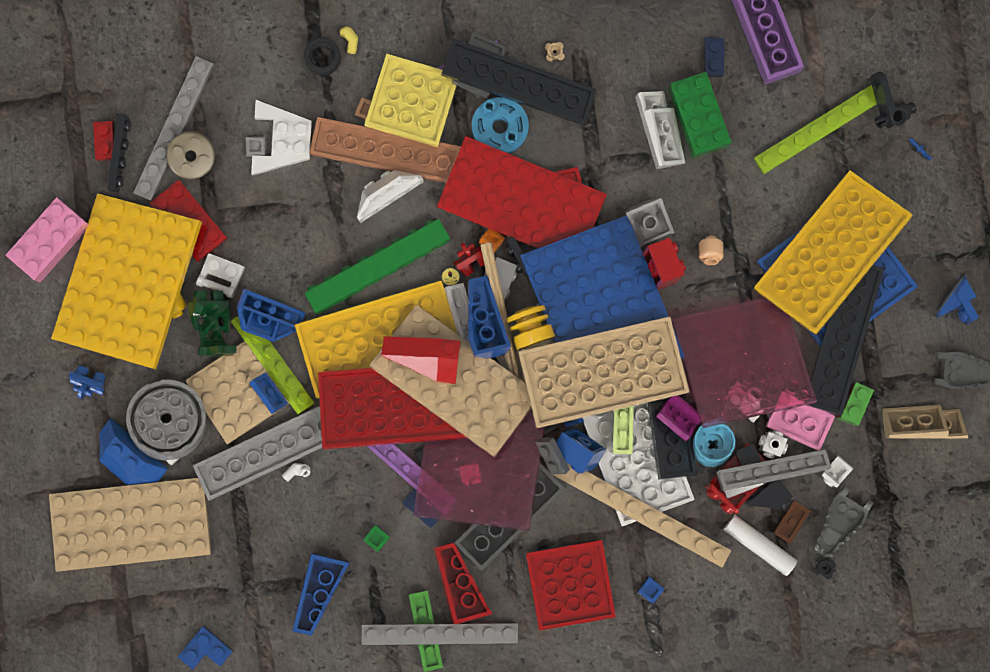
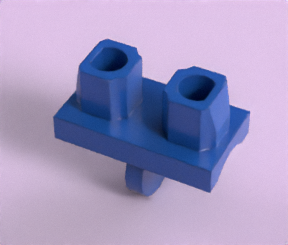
(85, 385)

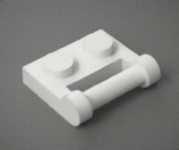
(222, 269)

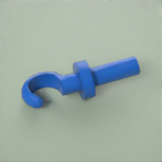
(919, 148)

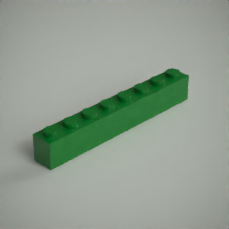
(377, 266)

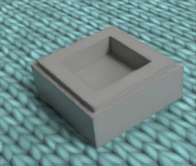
(255, 146)

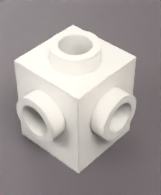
(766, 444)

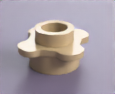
(554, 56)

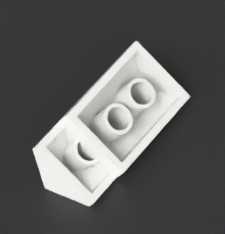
(660, 129)

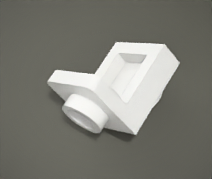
(837, 472)

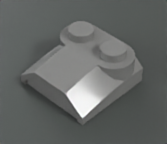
(649, 220)

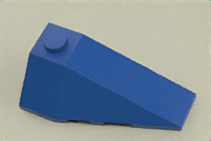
(485, 325)

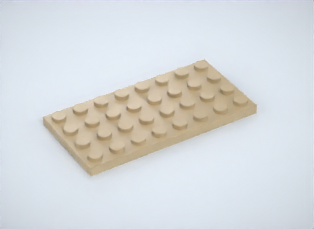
(603, 372)
(481, 405)
(129, 524)

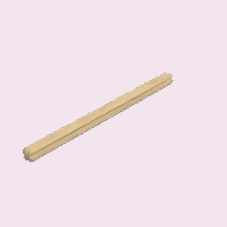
(493, 277)

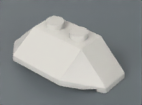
(385, 191)

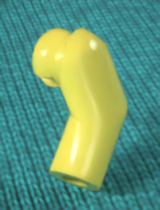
(351, 37)

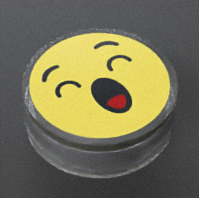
(450, 276)

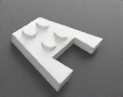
(289, 141)

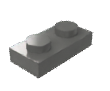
(552, 456)

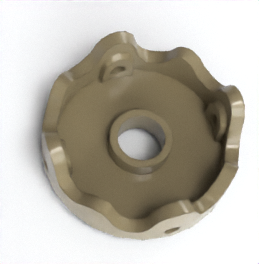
(192, 141)

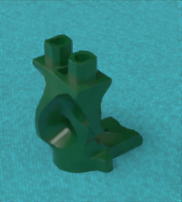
(210, 311)

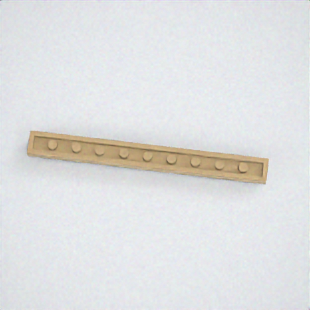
(647, 515)

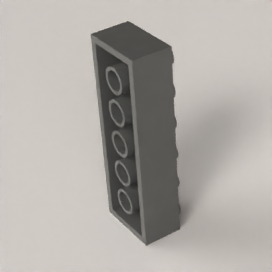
(485, 542)

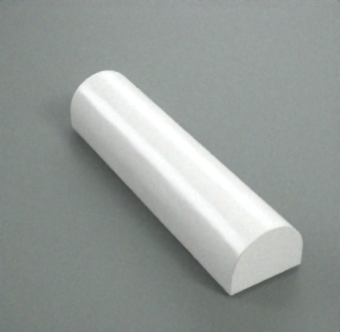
(760, 545)

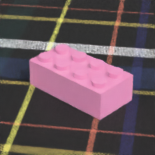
(47, 240)

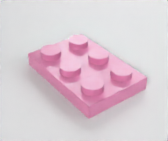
(802, 424)

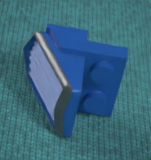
(959, 298)

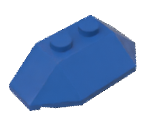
(267, 317)
(125, 459)

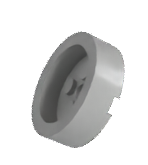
(169, 439)

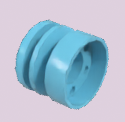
(721, 436)

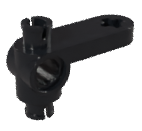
(886, 104)

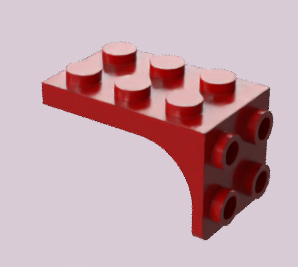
(732, 504)

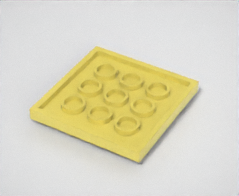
(411, 101)

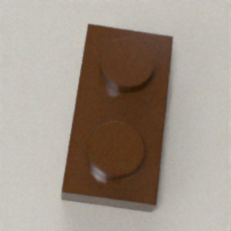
(791, 521)

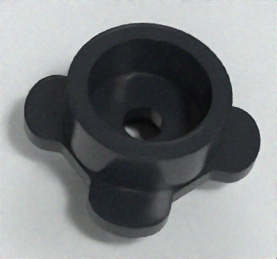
(830, 565)

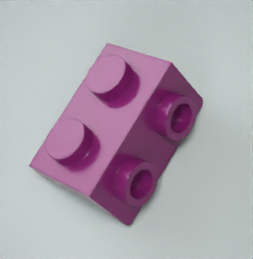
(679, 416)

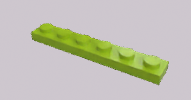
(276, 369)

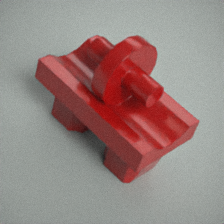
(463, 263)

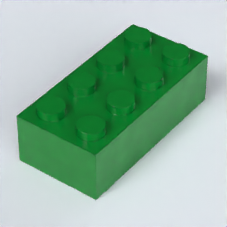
(699, 115)

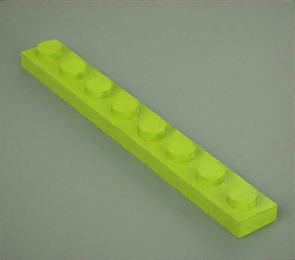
(816, 130)

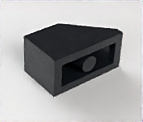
(771, 496)

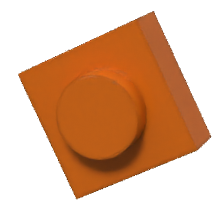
(493, 237)

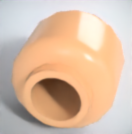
(711, 250)

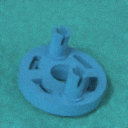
(490, 113)

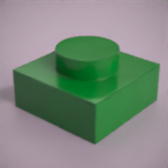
(376, 538)

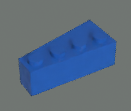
(318, 587)

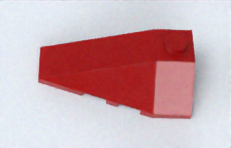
(426, 356)

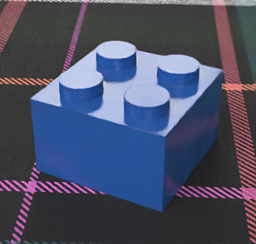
(580, 450)

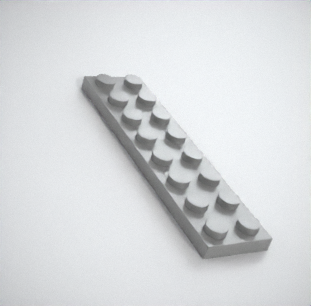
(260, 454)

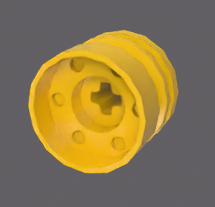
(530, 327)

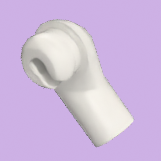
(296, 469)

